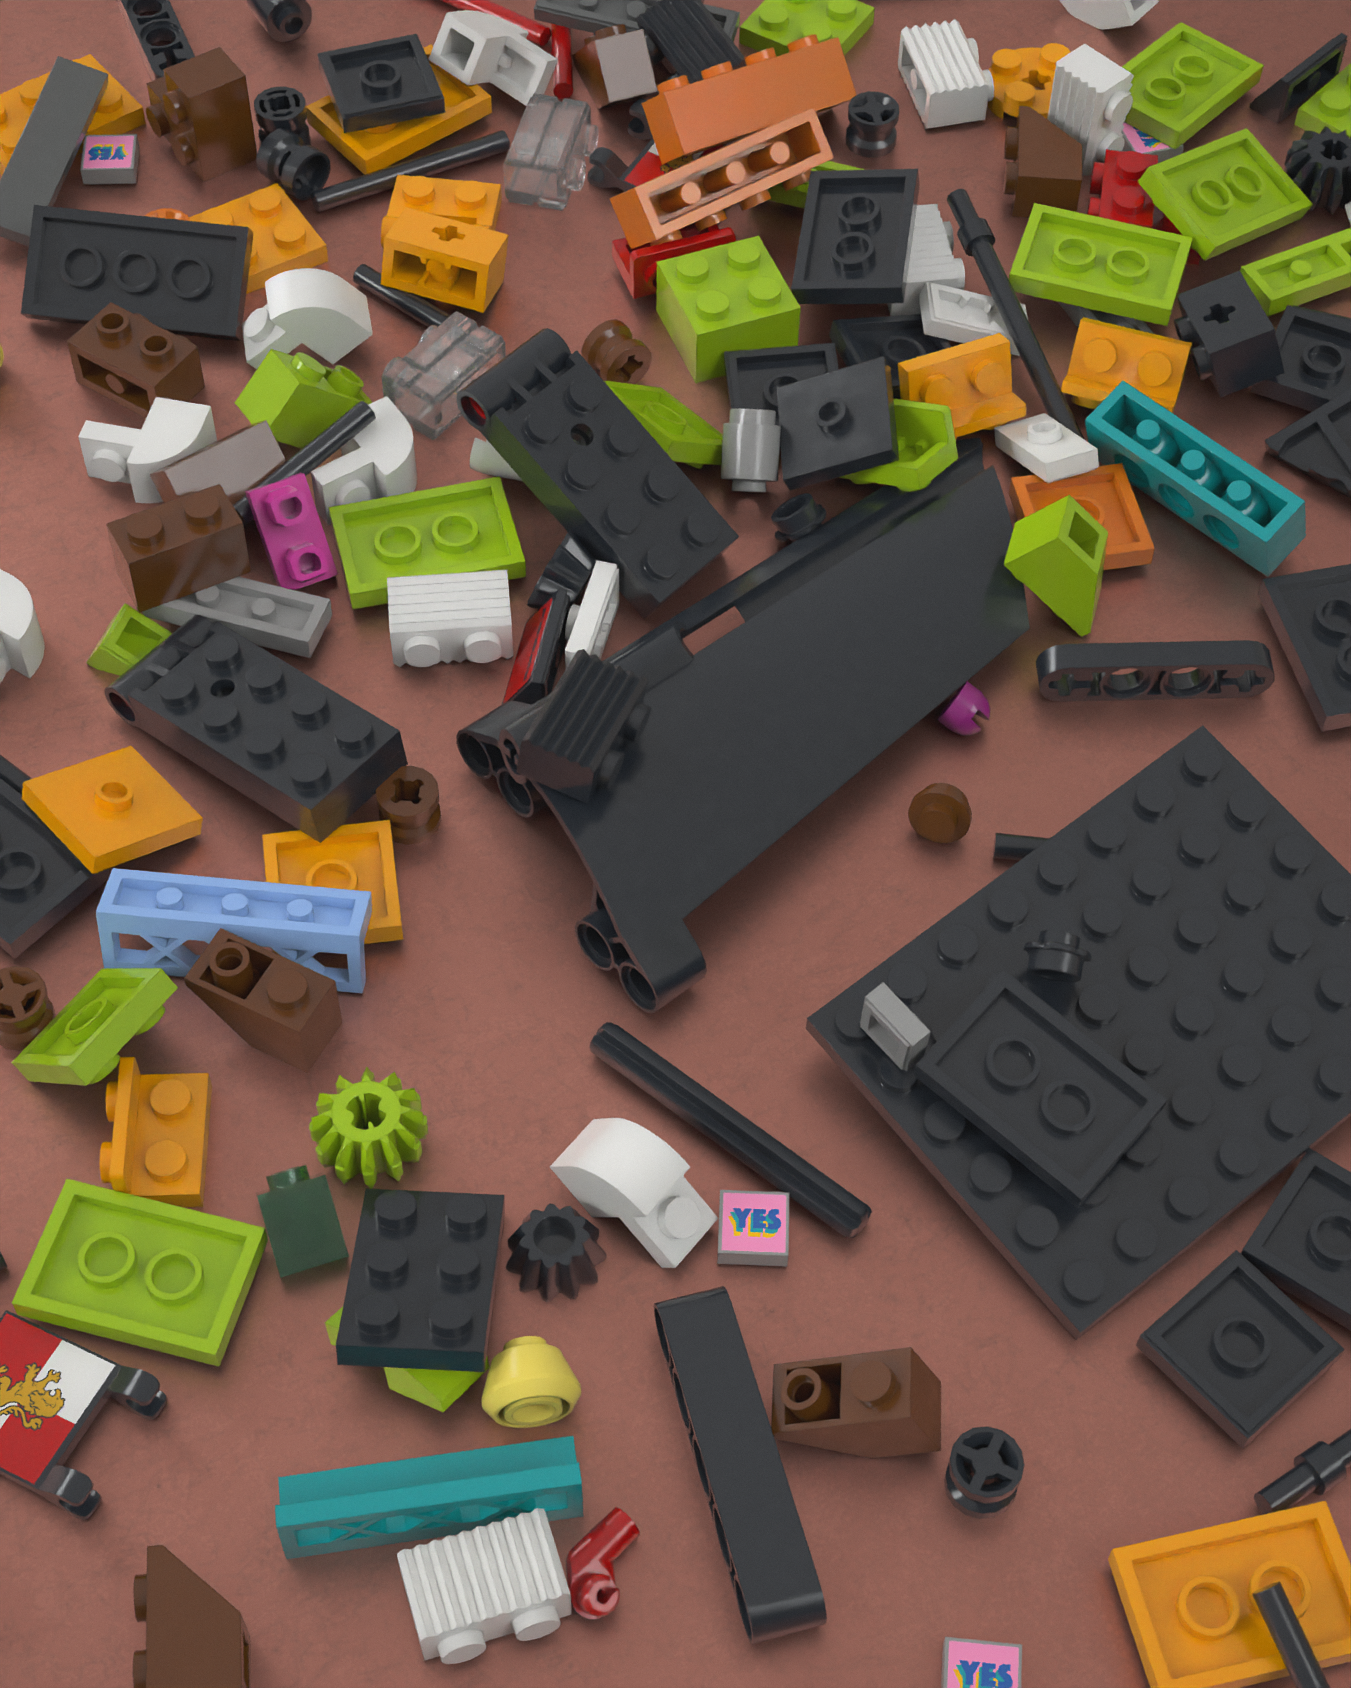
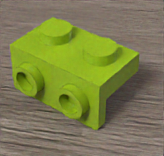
(924, 447)

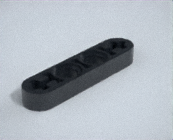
(154, 29)
(1222, 670)

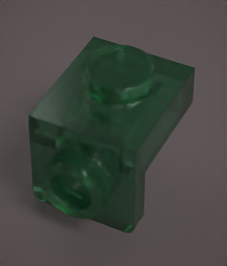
(301, 1220)

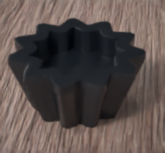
(567, 570)
(555, 1252)

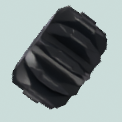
(1322, 168)

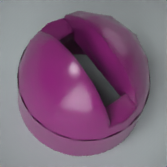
(962, 708)

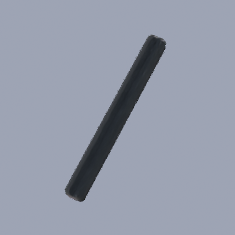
(731, 1130)

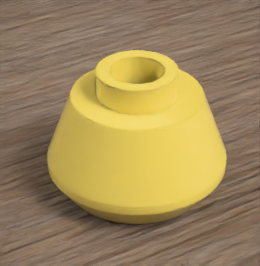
(529, 1384)

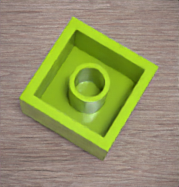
(723, 303)

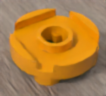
(1018, 72)

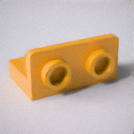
(1114, 353)
(968, 379)
(157, 1135)

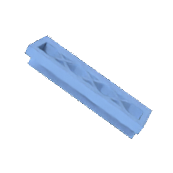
(181, 907)

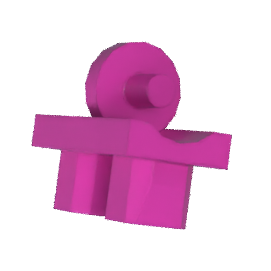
(292, 532)

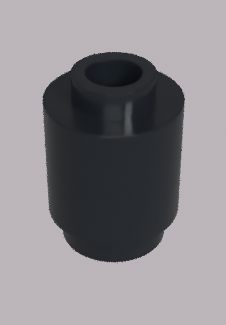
(282, 18)

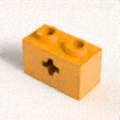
(444, 259)

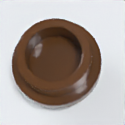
(940, 813)

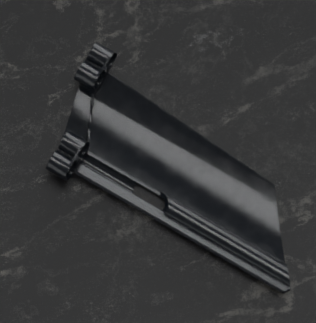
(834, 663)

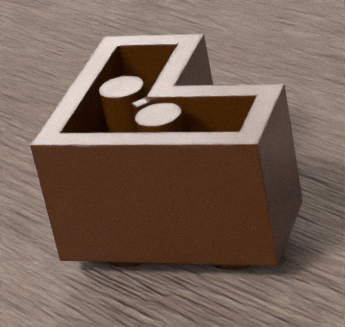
(204, 114)

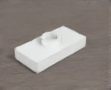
(961, 314)
(1046, 448)
(591, 622)

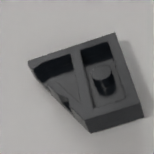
(1319, 444)

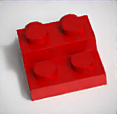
(1123, 197)

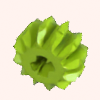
(378, 1148)

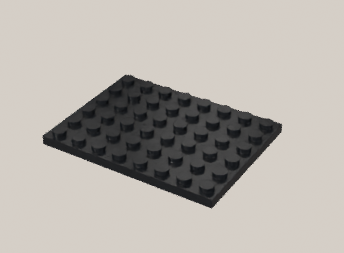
(1207, 977)

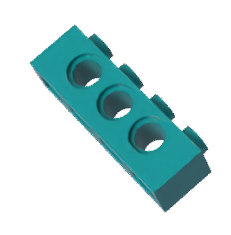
(1197, 478)

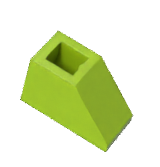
(299, 396)
(1061, 560)

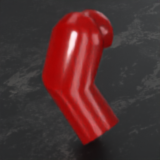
(592, 1567)

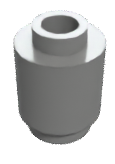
(750, 449)

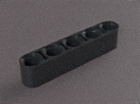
(739, 1466)

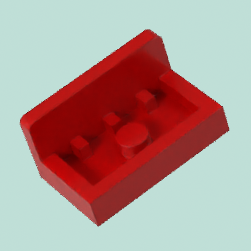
(639, 264)

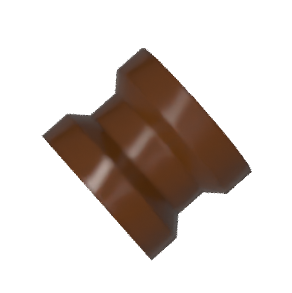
(615, 353)
(410, 821)
(21, 992)

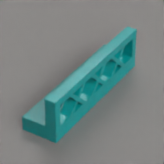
(426, 1496)

